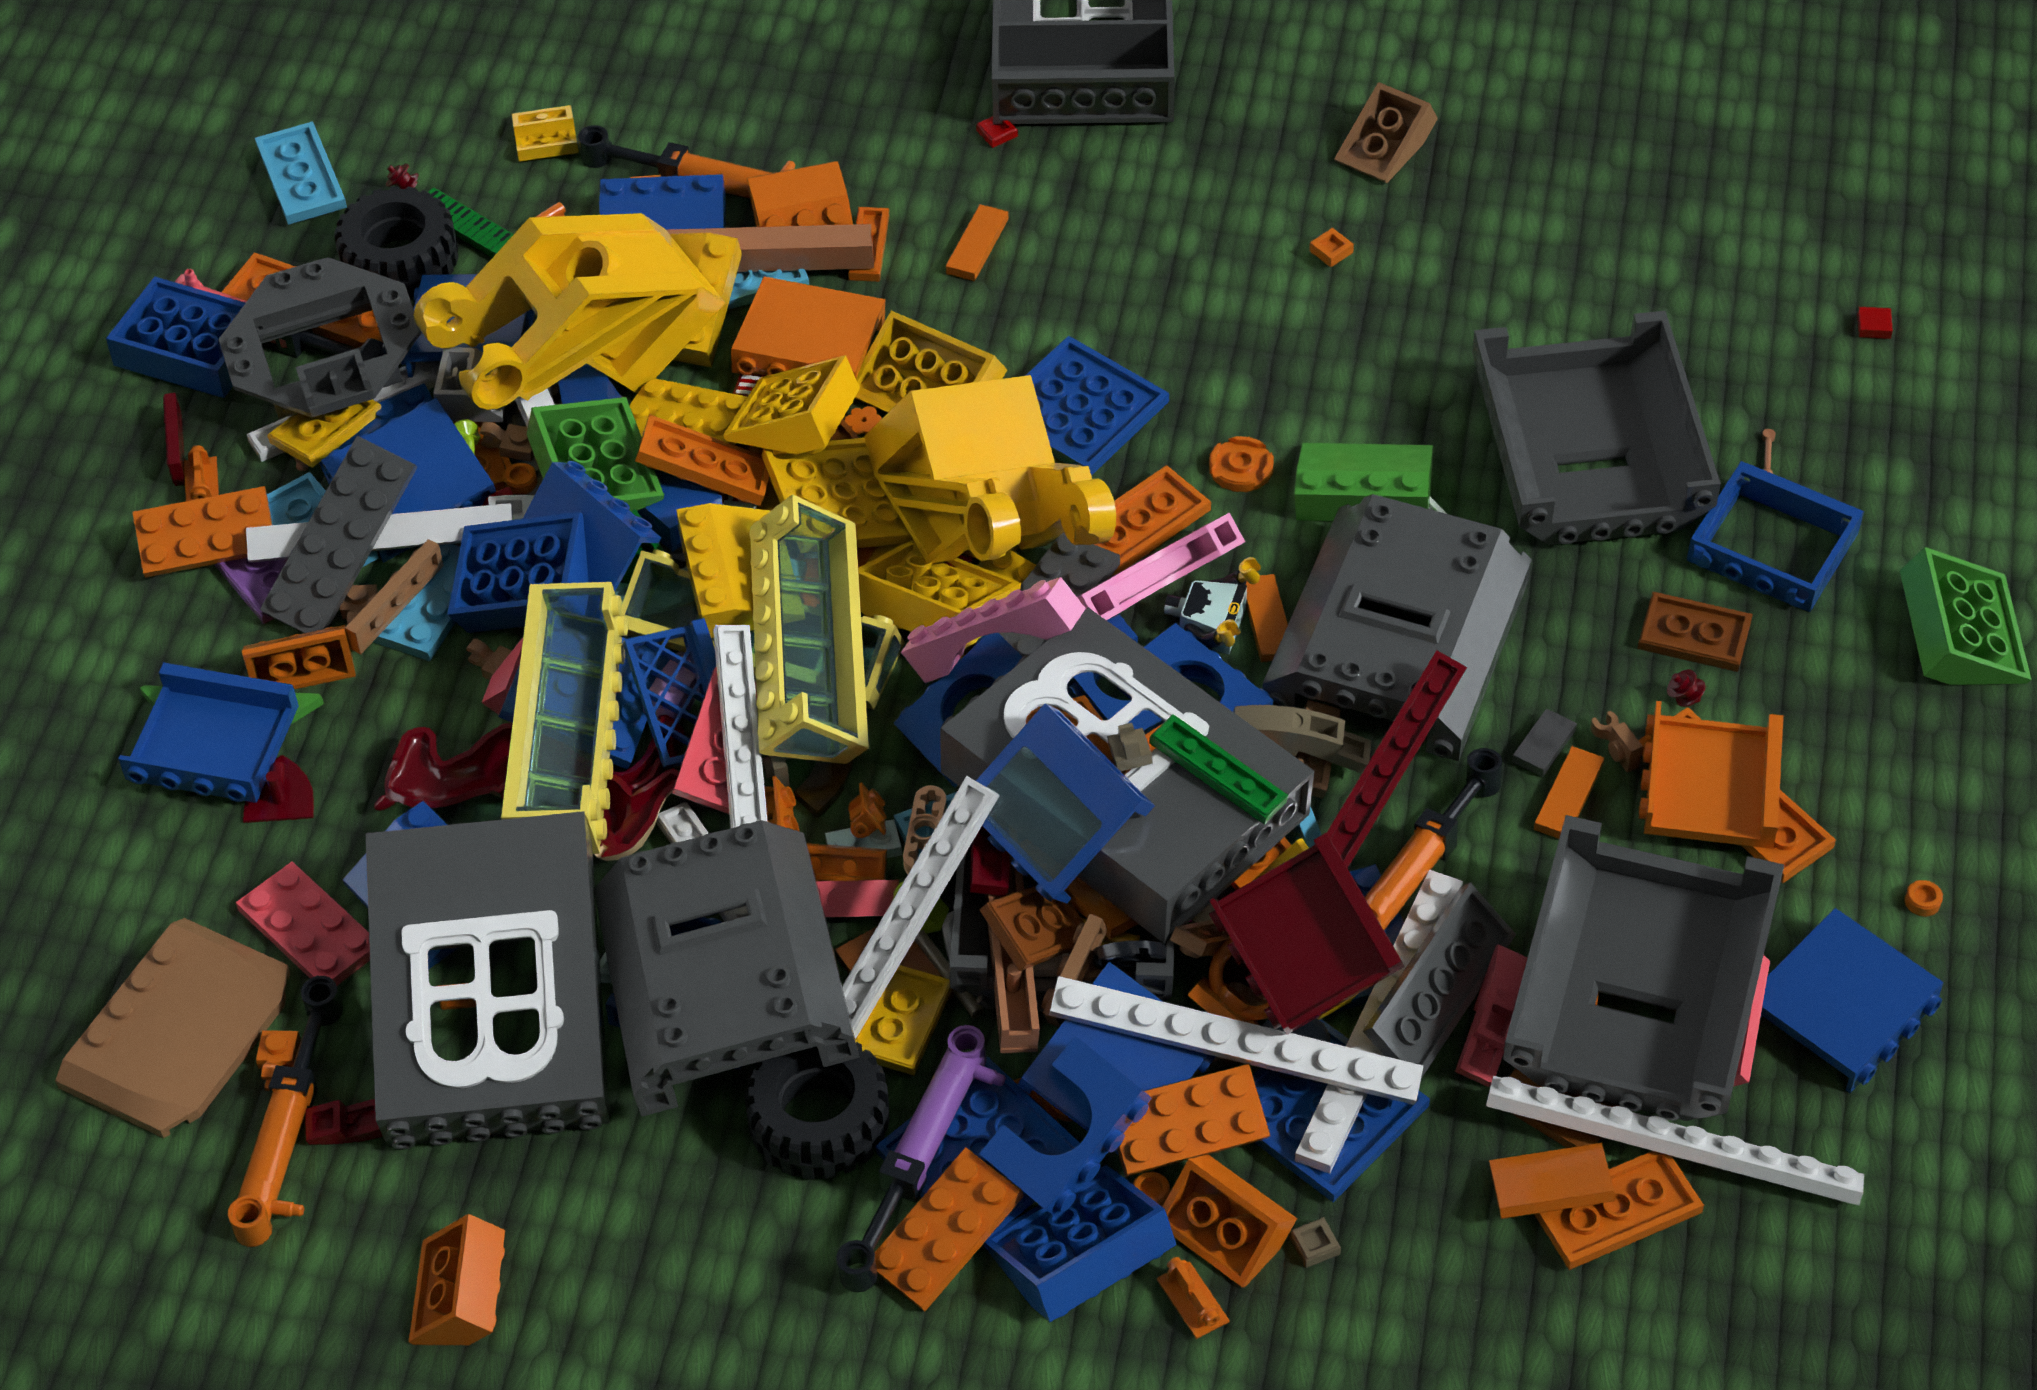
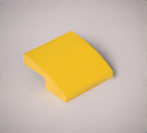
(545, 133)

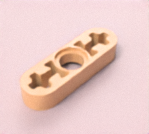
(920, 818)

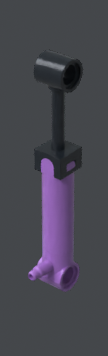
(906, 1167)

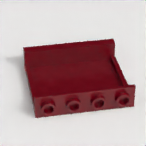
(1306, 936)

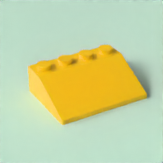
(718, 262)
(916, 358)
(796, 408)
(718, 561)
(921, 593)

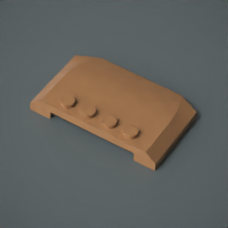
(176, 1028)

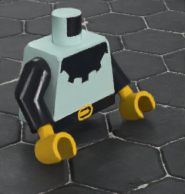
(1215, 607)

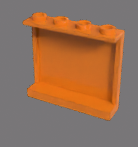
(804, 325)
(1712, 779)

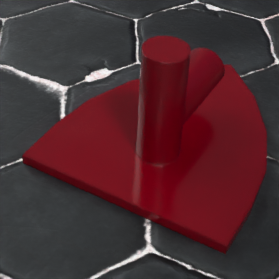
(284, 795)

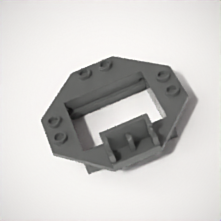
(308, 299)

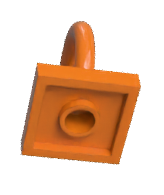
(1220, 997)

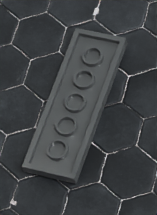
(338, 537)
(1079, 567)
(1439, 980)

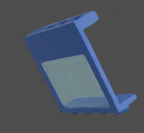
(1056, 801)

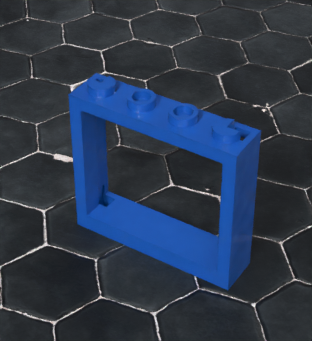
(1791, 500)

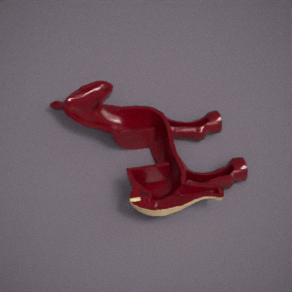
(421, 776)

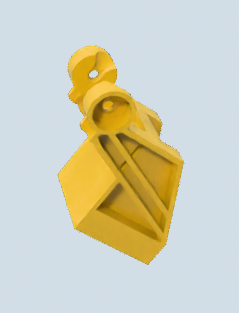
(602, 294)
(980, 474)

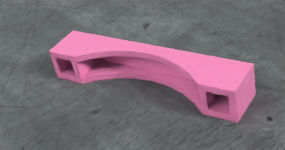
(1163, 567)
(1039, 611)

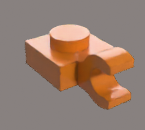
(276, 1049)

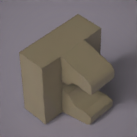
(1129, 748)

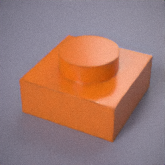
(1331, 247)

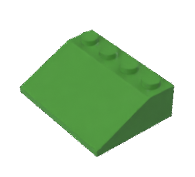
(602, 440)
(1346, 473)
(1963, 621)

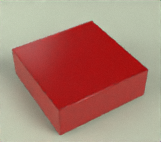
(996, 133)
(1874, 322)

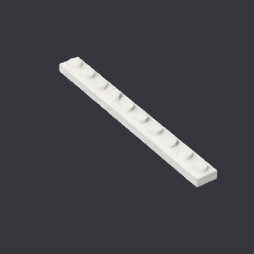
(1236, 1040)
(1341, 1105)
(1676, 1140)

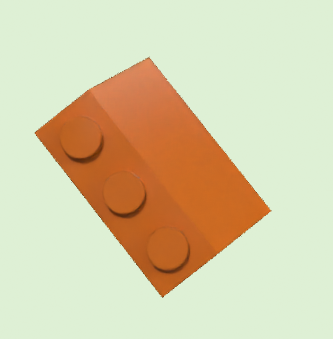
(801, 197)
(302, 658)
(1226, 1219)
(458, 1283)

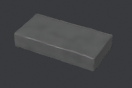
(1544, 742)

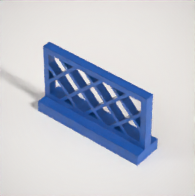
(703, 661)

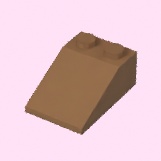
(1386, 133)

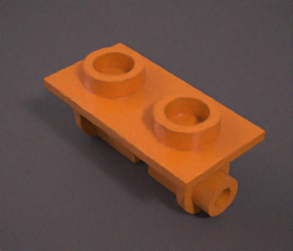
(200, 474)
(780, 805)
(867, 813)
(1192, 1298)

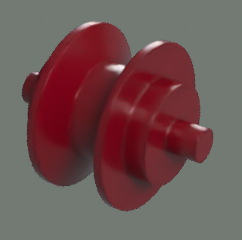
(400, 177)
(1686, 688)

